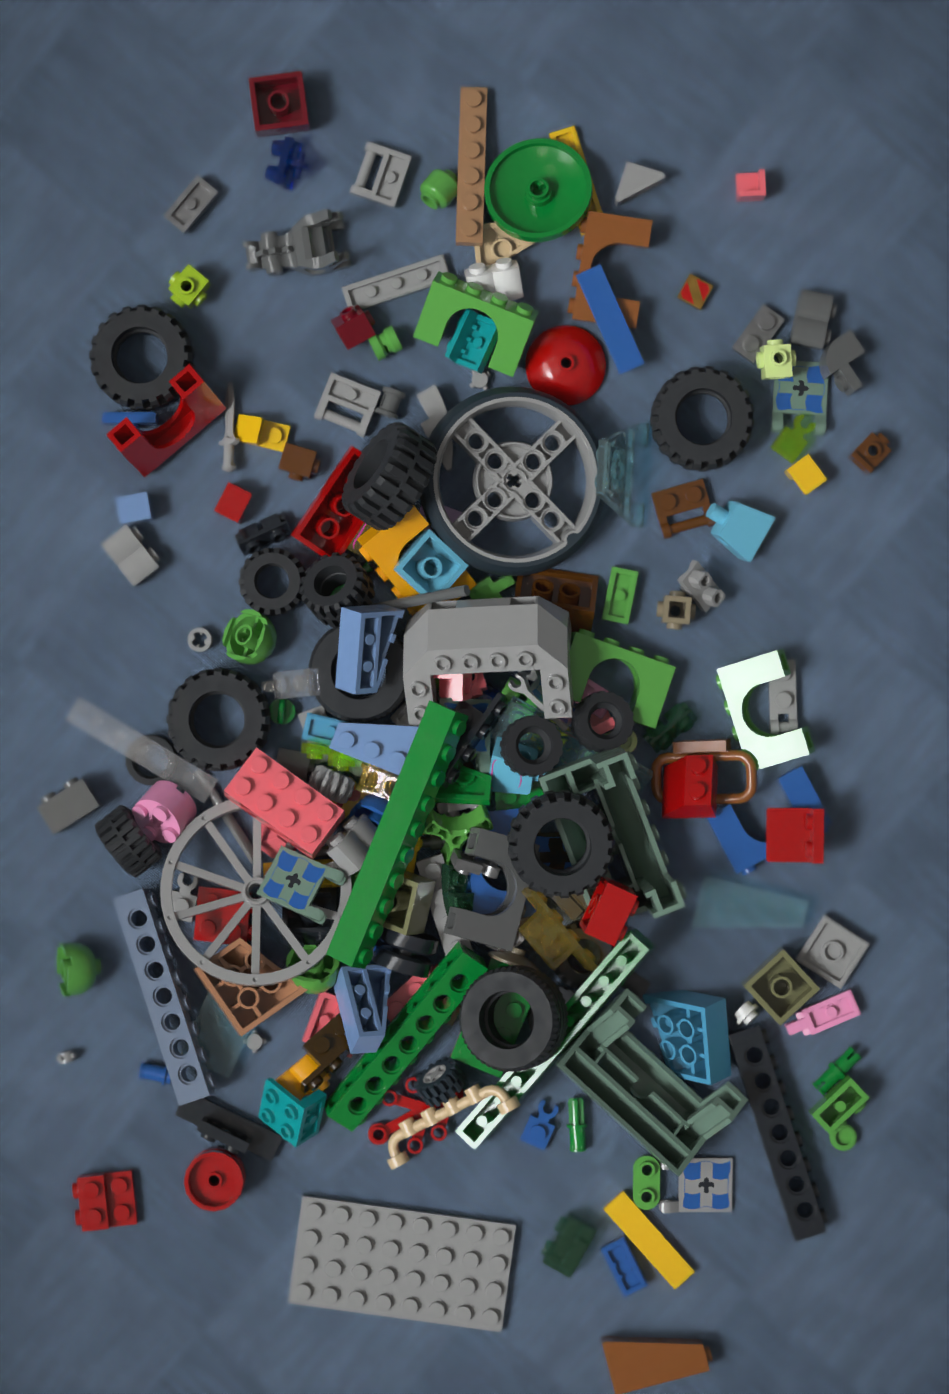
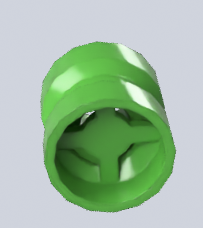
(385, 343)

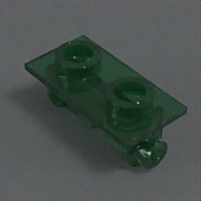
(680, 721)

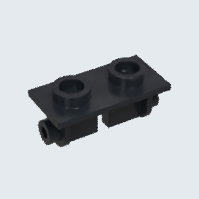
(252, 540)

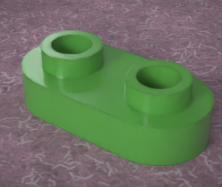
(646, 1182)

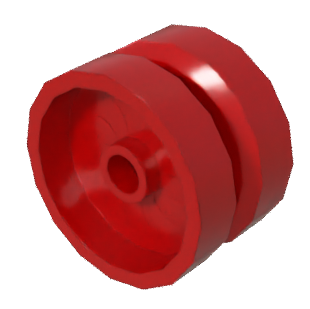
(217, 1194)

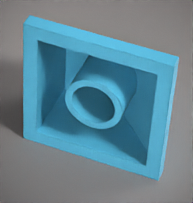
(429, 564)

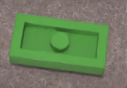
(619, 595)

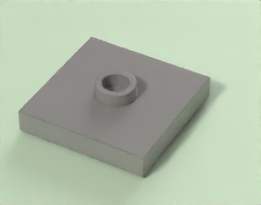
(832, 951)

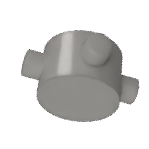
(480, 380)
(255, 1041)
(66, 1056)

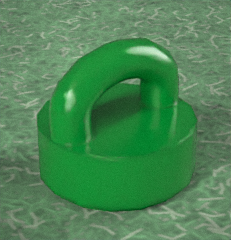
(282, 711)

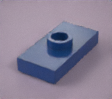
(136, 418)
(623, 1266)

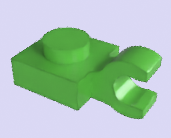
(488, 589)

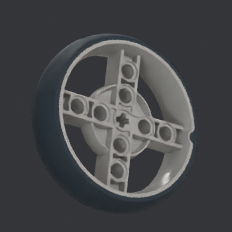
(566, 536)

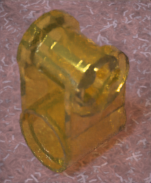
(375, 781)

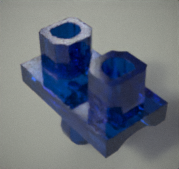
(290, 163)

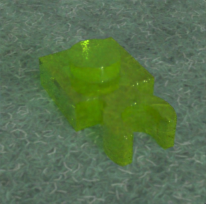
(790, 442)

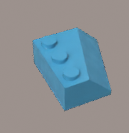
(692, 1034)

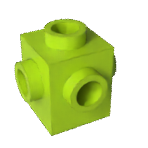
(186, 278)

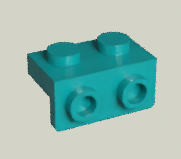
(472, 341)

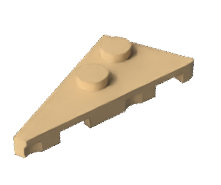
(497, 245)

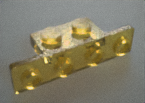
(550, 937)

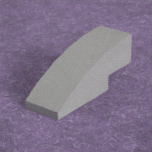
(435, 409)

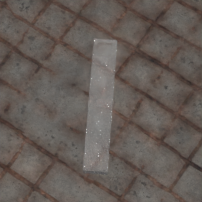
(141, 749)

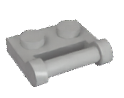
(389, 176)
(351, 396)

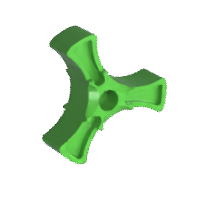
(456, 829)

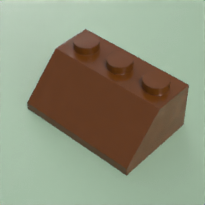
(565, 589)

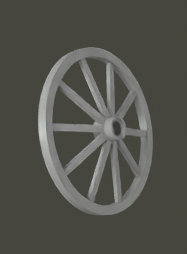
(203, 961)

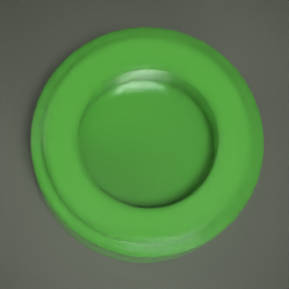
(844, 1139)

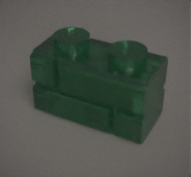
(568, 1244)

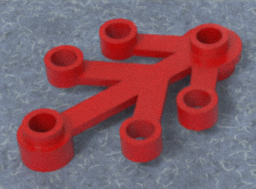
(416, 1108)

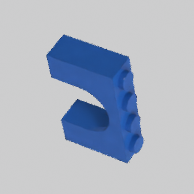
(742, 849)
(485, 896)

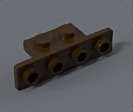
(328, 1050)

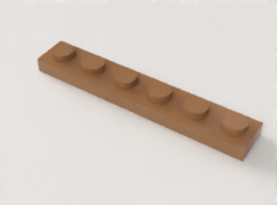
(471, 166)

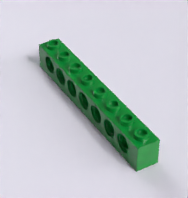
(406, 1023)

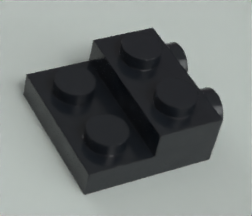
(305, 930)

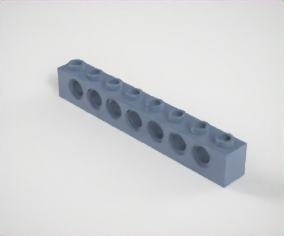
(152, 986)

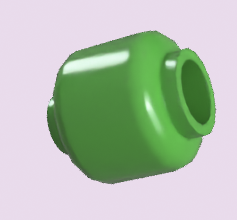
(439, 189)

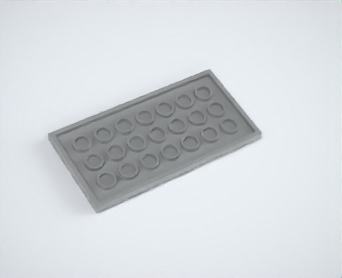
(402, 1263)

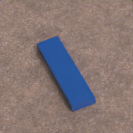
(610, 319)

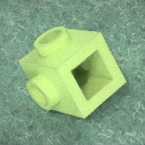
(772, 369)

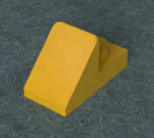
(261, 433)

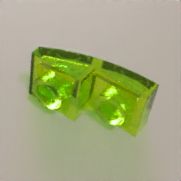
(336, 759)

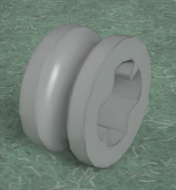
(191, 637)

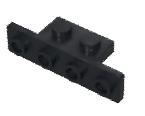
(477, 729)
(230, 1128)

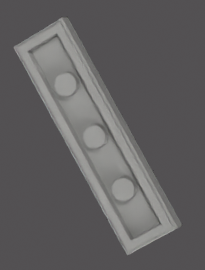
(394, 283)

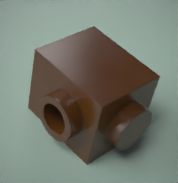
(299, 462)

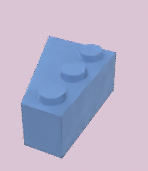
(363, 646)
(375, 743)
(363, 1005)

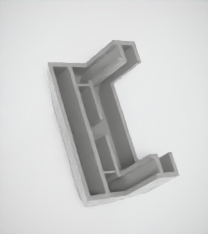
(488, 638)

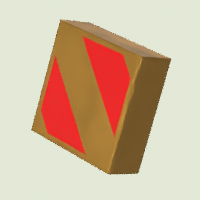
(694, 292)

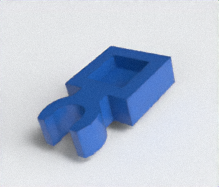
(539, 1129)

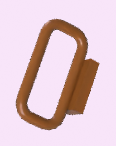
(721, 751)

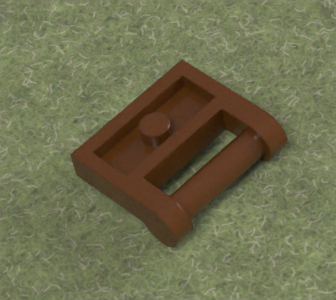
(680, 500)

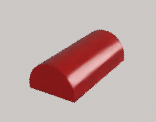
(326, 523)

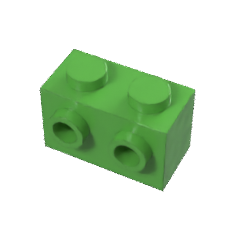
(839, 1105)

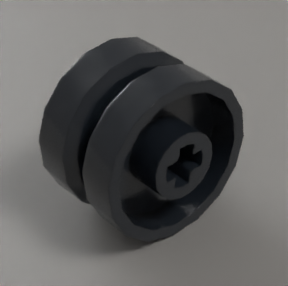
(406, 953)

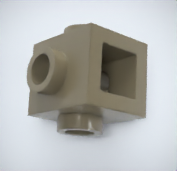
(678, 599)

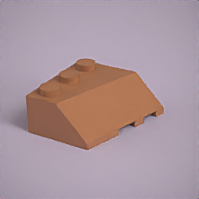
(241, 1004)

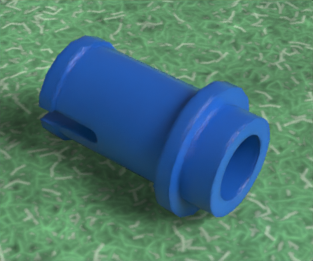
(154, 1073)

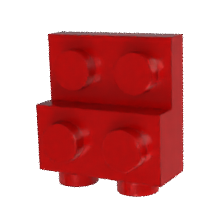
(211, 923)
(105, 1200)

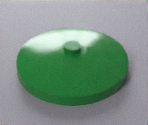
(538, 190)

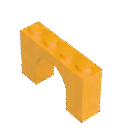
(385, 547)

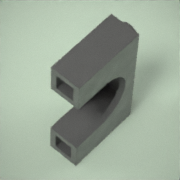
(501, 925)

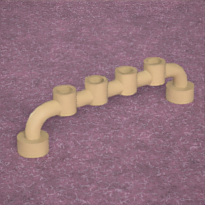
(432, 1116)

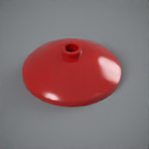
(569, 384)

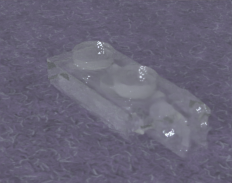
(293, 684)

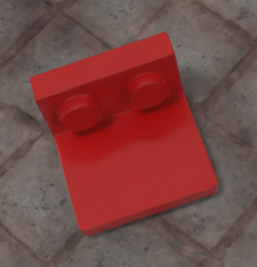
(795, 835)

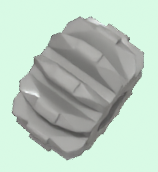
(332, 784)

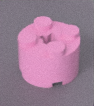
(164, 812)

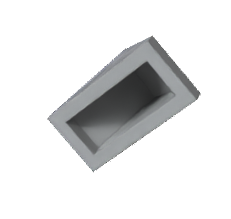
(636, 181)

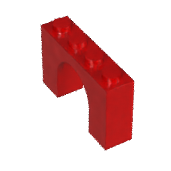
(151, 448)

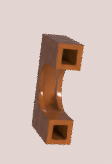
(601, 232)

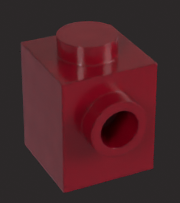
(353, 326)

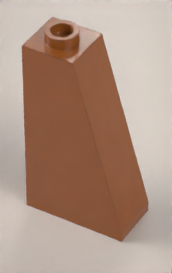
(652, 1360)

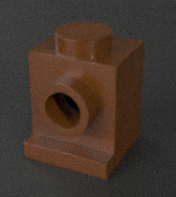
(863, 459)

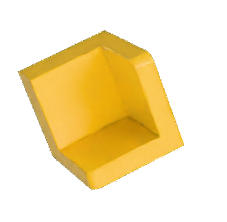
(806, 474)

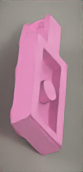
(824, 1014)

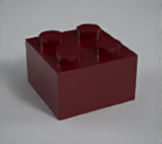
(279, 104)

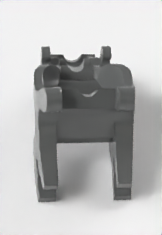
(304, 248)

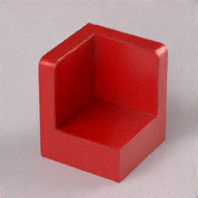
(233, 503)

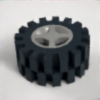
(440, 1082)

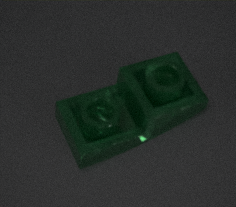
(455, 889)

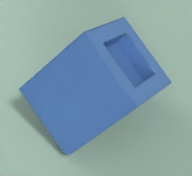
(134, 508)

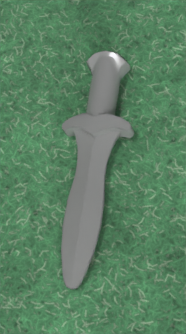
(229, 439)

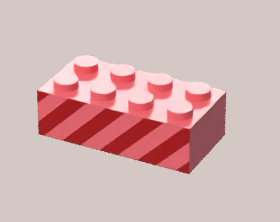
(284, 803)

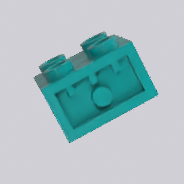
(289, 1116)

